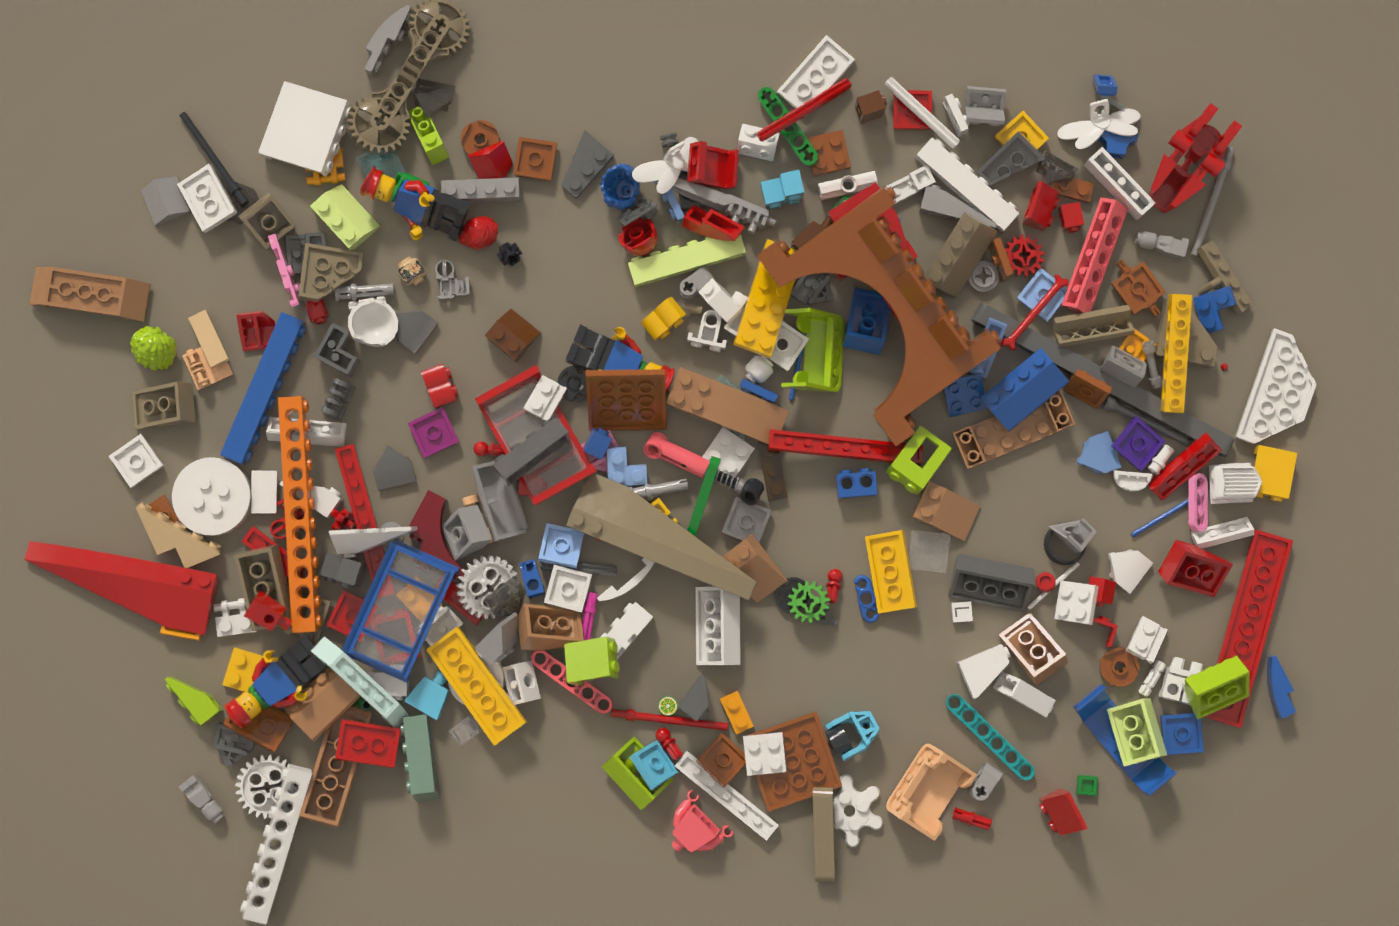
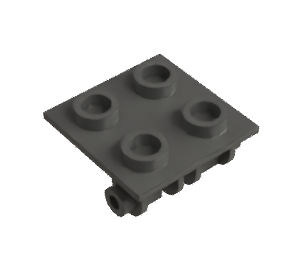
(644, 207)

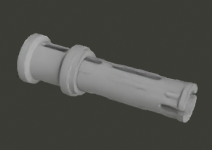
(354, 291)
(648, 492)

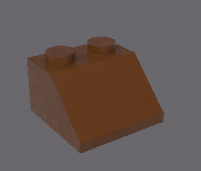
(512, 334)

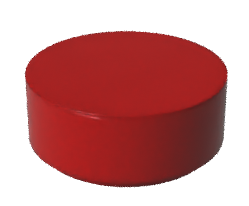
(1045, 582)

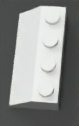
(717, 627)

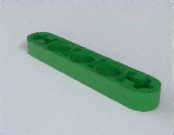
(794, 133)
(703, 495)

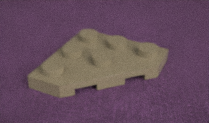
(326, 270)

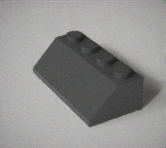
(532, 451)
(991, 582)
(696, 700)

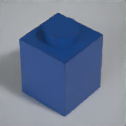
(597, 442)

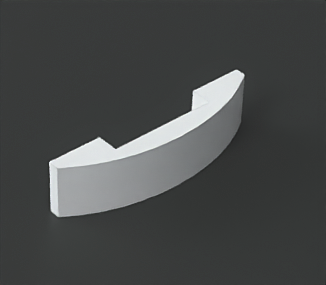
(912, 183)
(612, 593)

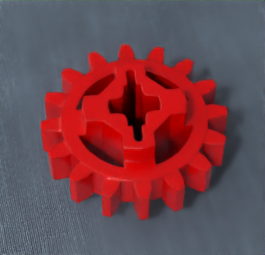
(1031, 254)

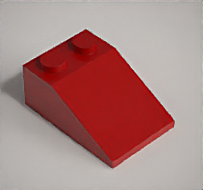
(1194, 569)
(1062, 812)

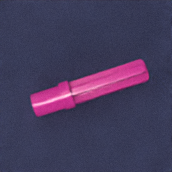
(589, 611)

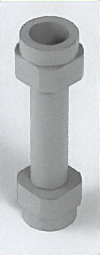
(1154, 380)

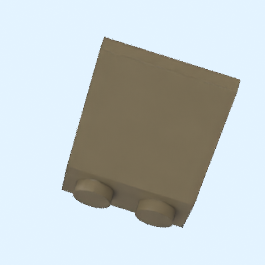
(163, 405)

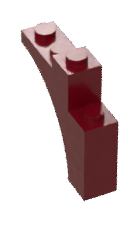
(429, 529)

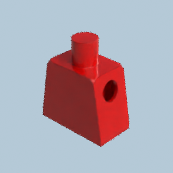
(267, 612)

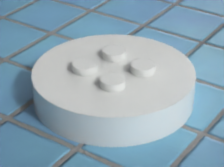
(212, 496)

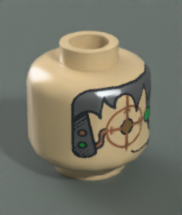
(411, 271)

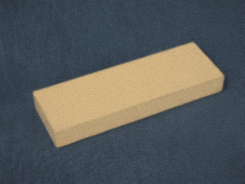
(208, 339)

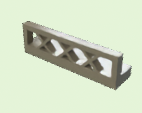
(1090, 323)

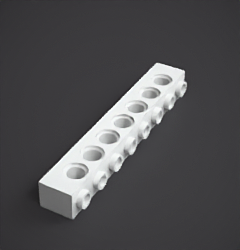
(260, 911)

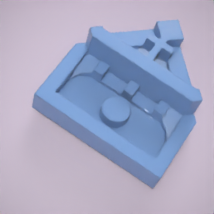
(1099, 454)

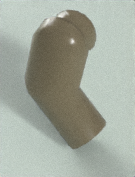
(691, 309)

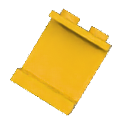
(1276, 472)

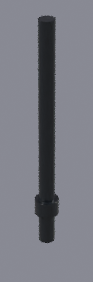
(233, 186)

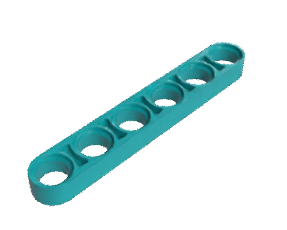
(989, 737)

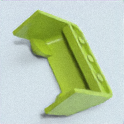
(822, 352)

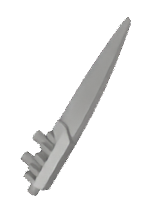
(732, 205)

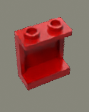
(712, 166)

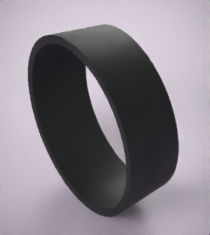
(1049, 553)

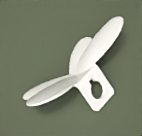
(1089, 131)
(667, 169)

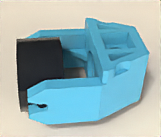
(840, 740)

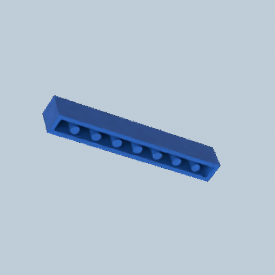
(263, 388)

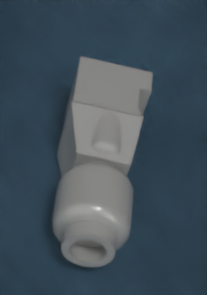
(1165, 245)
(200, 796)

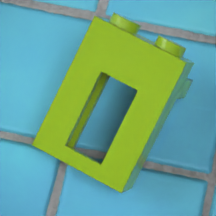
(910, 474)

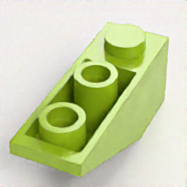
(428, 136)
(199, 703)

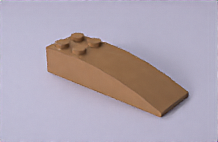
(725, 406)
(332, 778)

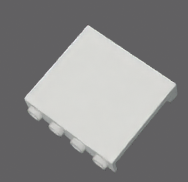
(305, 128)

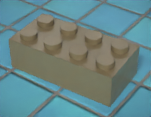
(263, 571)

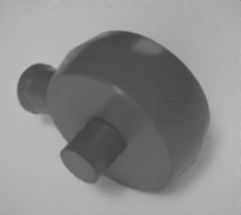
(828, 618)

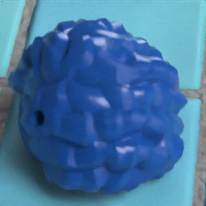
(619, 187)

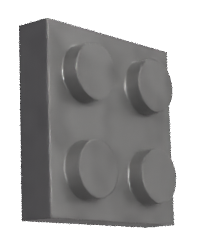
(746, 520)

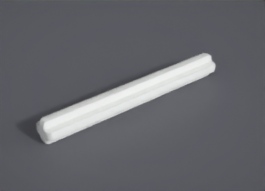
(922, 112)

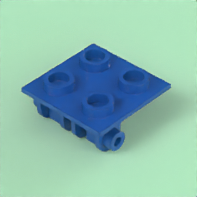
(965, 395)

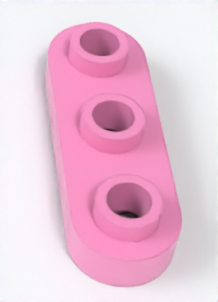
(1198, 502)

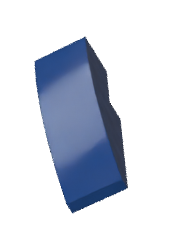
(1279, 688)

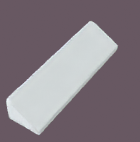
(320, 432)

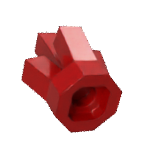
(343, 519)

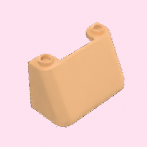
(928, 789)

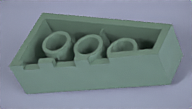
(419, 758)

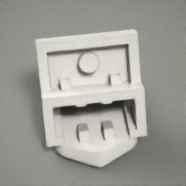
(1233, 483)

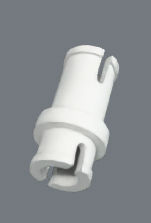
(1159, 461)

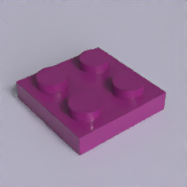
(433, 432)

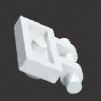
(232, 624)

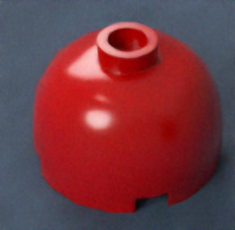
(639, 237)

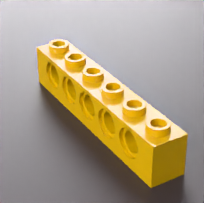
(1176, 353)

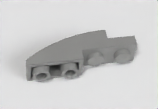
(389, 32)

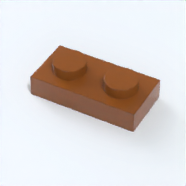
(1076, 190)

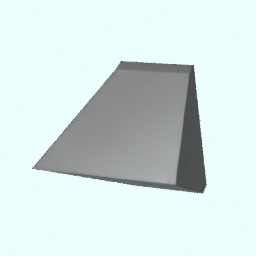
(1074, 534)

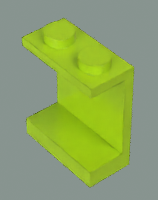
(591, 660)

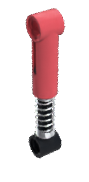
(659, 447)

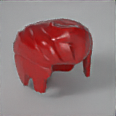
(479, 233)

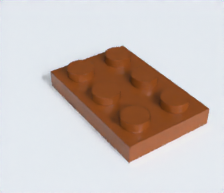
(266, 728)

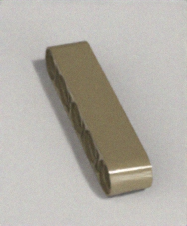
(824, 834)

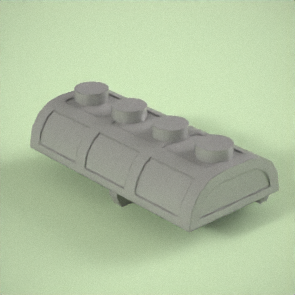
(499, 503)

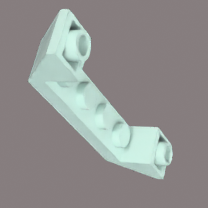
(360, 682)

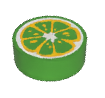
(668, 705)

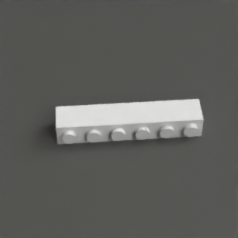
(966, 184)

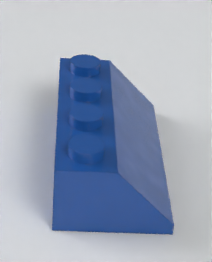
(1024, 389)

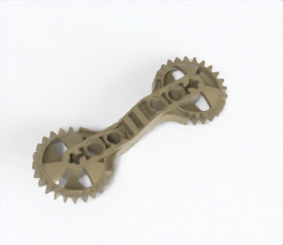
(408, 75)

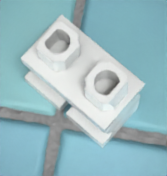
(1174, 680)

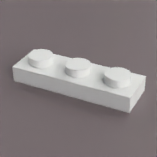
(1223, 533)

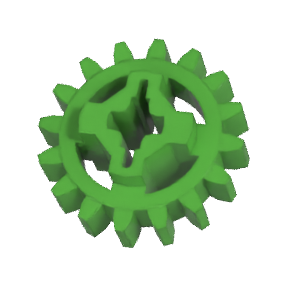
(817, 602)

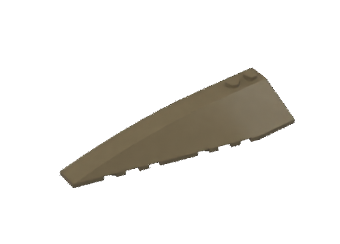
(632, 523)

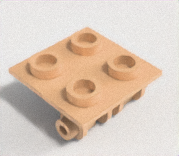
(201, 371)

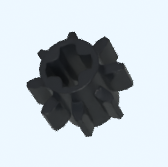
(509, 254)

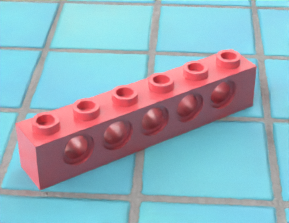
(1095, 256)

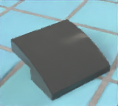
(295, 247)

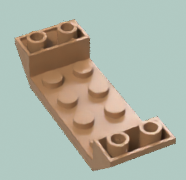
(90, 293)
(991, 439)

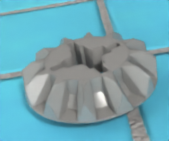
(989, 270)

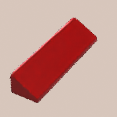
(1184, 466)

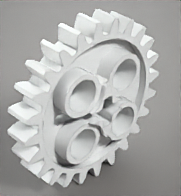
(477, 574)
(264, 769)

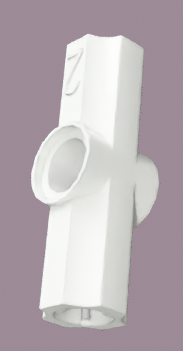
(835, 187)

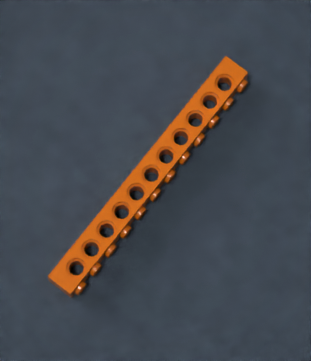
(286, 407)

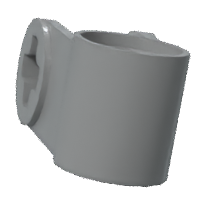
(696, 281)
(987, 779)

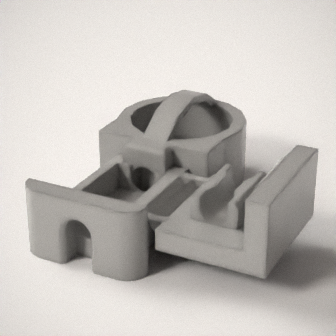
(452, 285)

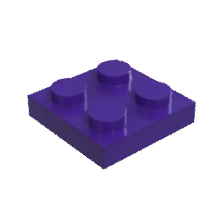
(1138, 443)

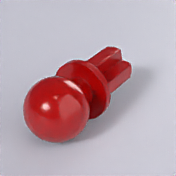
(481, 449)
(834, 576)
(663, 736)

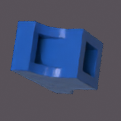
(1116, 144)

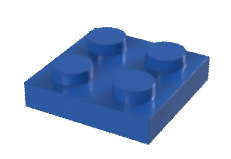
(1181, 733)

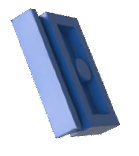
(750, 388)

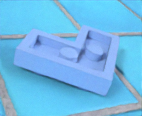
(621, 472)

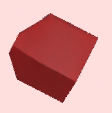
(491, 161)
(255, 330)

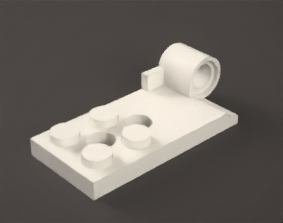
(794, 339)

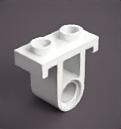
(708, 334)

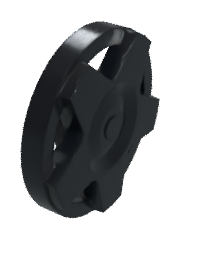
(574, 383)
(784, 591)

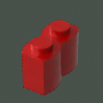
(439, 386)

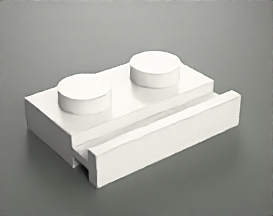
(958, 120)
(545, 398)
(1146, 640)

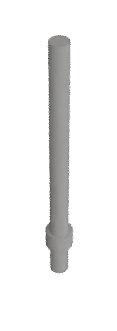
(1212, 201)

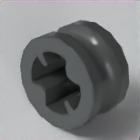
(669, 140)

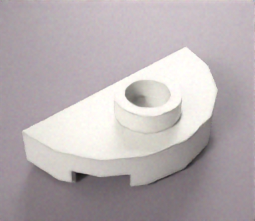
(1131, 480)

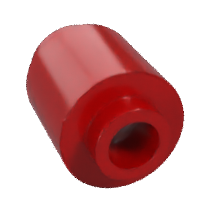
(316, 311)

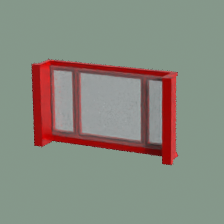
(512, 424)

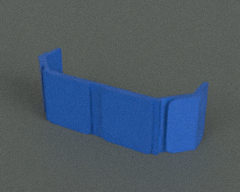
(1093, 712)

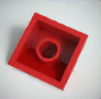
(1040, 207)

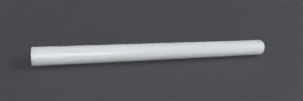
(1061, 578)

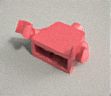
(695, 829)

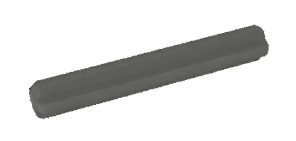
(590, 568)

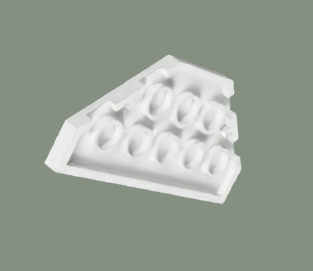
(1279, 391)

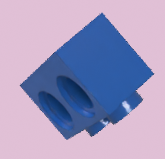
(857, 489)

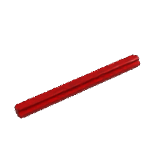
(804, 110)

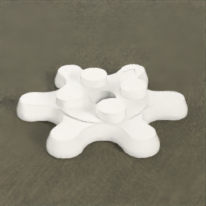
(861, 802)

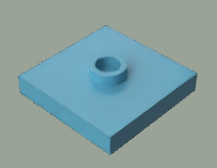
(654, 764)

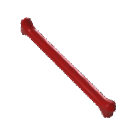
(1010, 341)

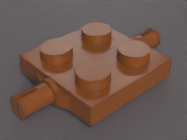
(1138, 288)

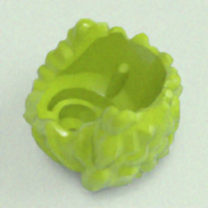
(153, 348)

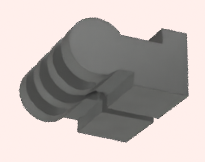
(333, 406)

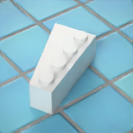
(629, 626)

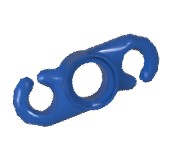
(860, 591)

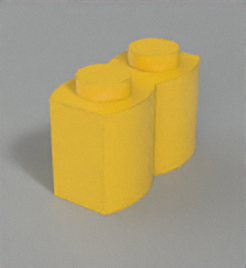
(663, 319)

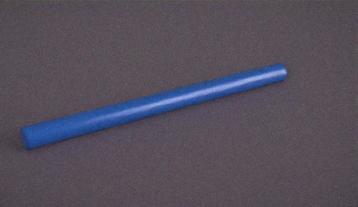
(797, 367)
(1161, 517)

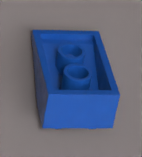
(866, 322)

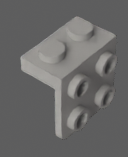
(985, 105)

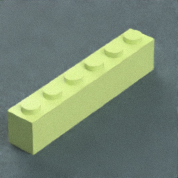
(683, 259)

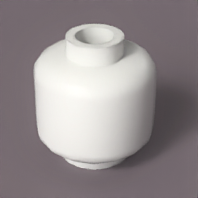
(759, 369)

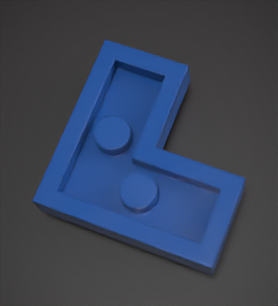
(1209, 306)

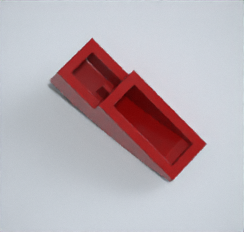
(711, 224)

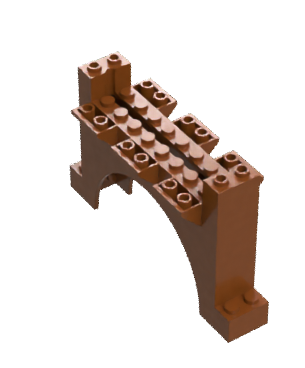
(934, 342)

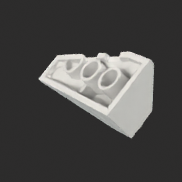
(361, 540)

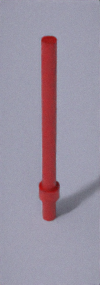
(631, 715)

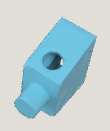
(430, 695)

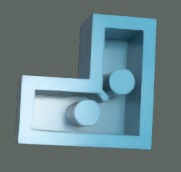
(783, 190)

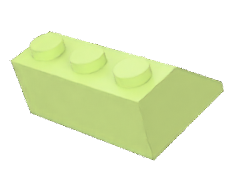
(345, 216)
(1137, 732)

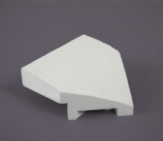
(1128, 568)

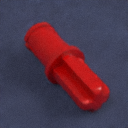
(971, 818)

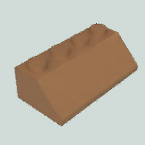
(325, 702)

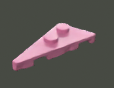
(286, 271)

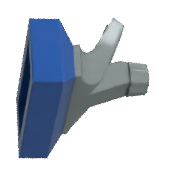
(1107, 87)

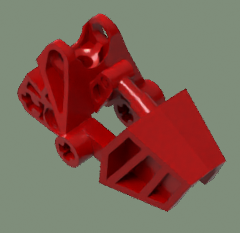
(1172, 182)

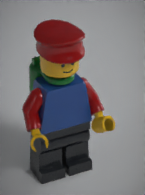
(417, 202)
(610, 353)
(276, 682)

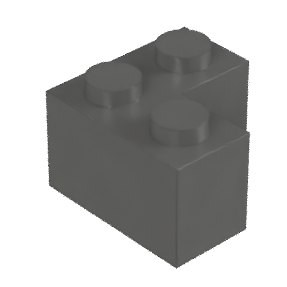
(332, 350)
(343, 570)

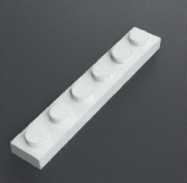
(727, 797)

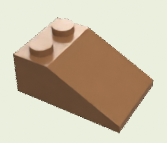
(945, 511)
(757, 564)
(548, 627)
(1033, 649)

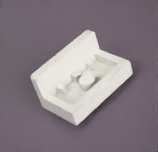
(750, 145)
(443, 623)

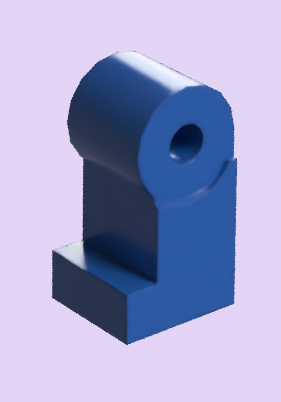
(532, 579)

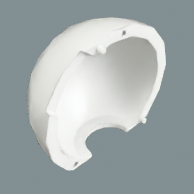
(373, 323)

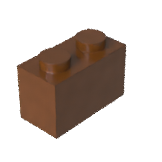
(870, 106)

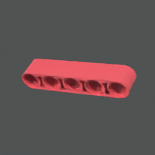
(562, 680)

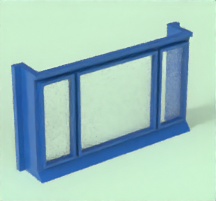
(399, 610)

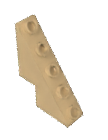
(169, 535)

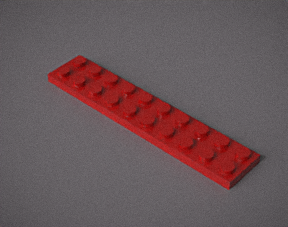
(1253, 613)

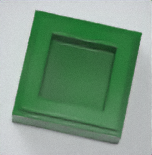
(1087, 785)

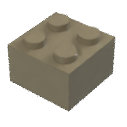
(265, 219)

